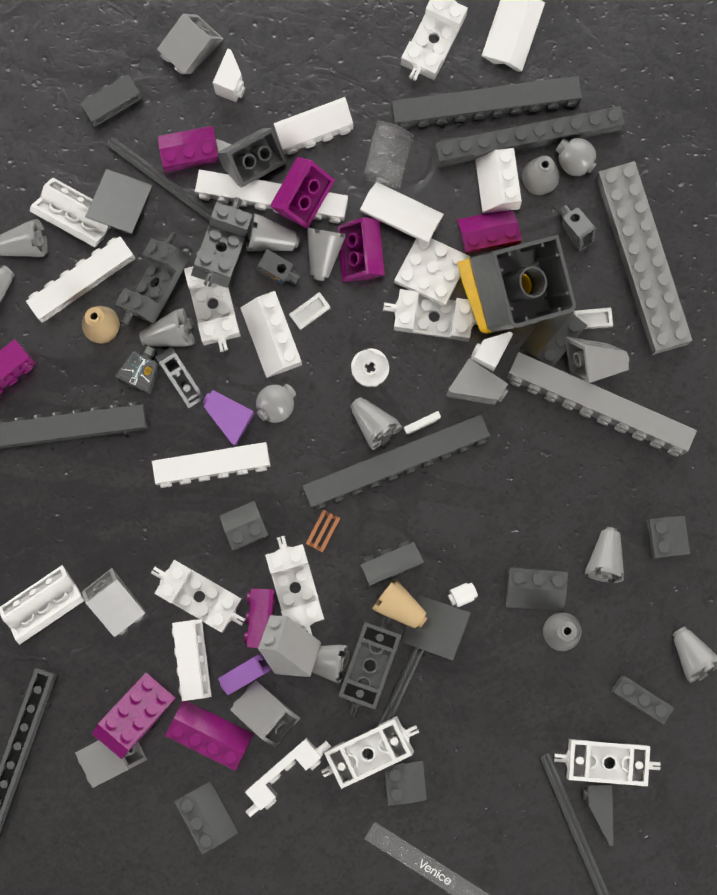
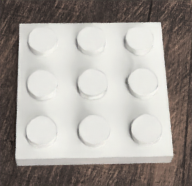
(431, 270)

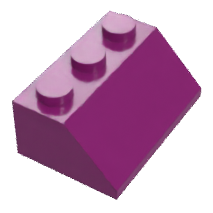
(188, 149)
(302, 192)
(489, 232)
(361, 250)
(261, 608)

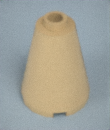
(100, 324)
(400, 605)

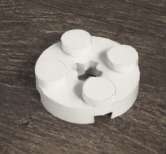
(367, 357)

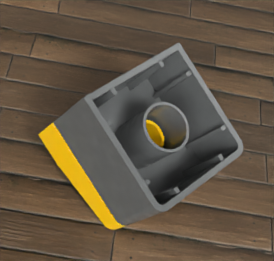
(518, 285)

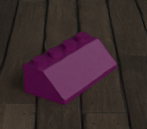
(209, 735)

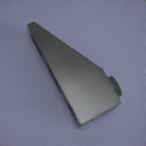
(180, 377)
(601, 806)

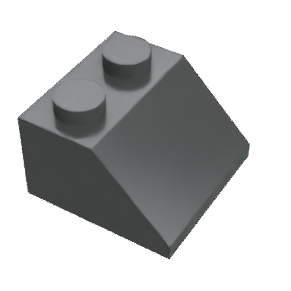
(243, 526)
(668, 537)
(405, 783)

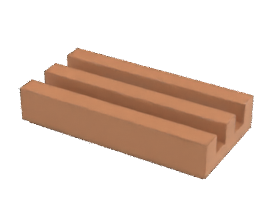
(315, 545)

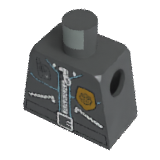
(140, 370)

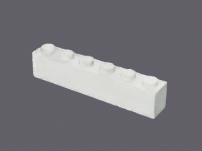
(80, 279)
(211, 463)

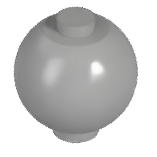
(576, 156)
(275, 403)

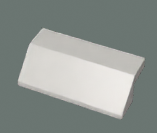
(513, 32)
(67, 210)
(401, 212)
(41, 604)

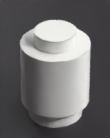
(462, 594)

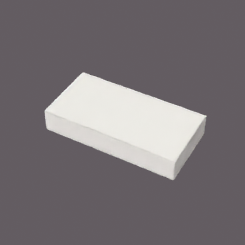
(309, 311)
(595, 317)
(422, 423)

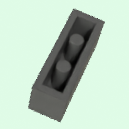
(111, 100)
(642, 699)

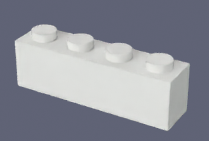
(191, 660)

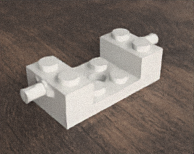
(440, 19)
(413, 316)
(217, 323)
(291, 566)
(179, 587)
(387, 741)
(586, 762)
(263, 794)

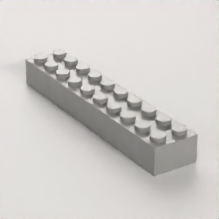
(643, 258)
(601, 404)

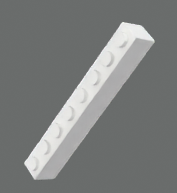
(261, 194)

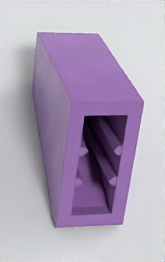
(228, 415)
(244, 674)

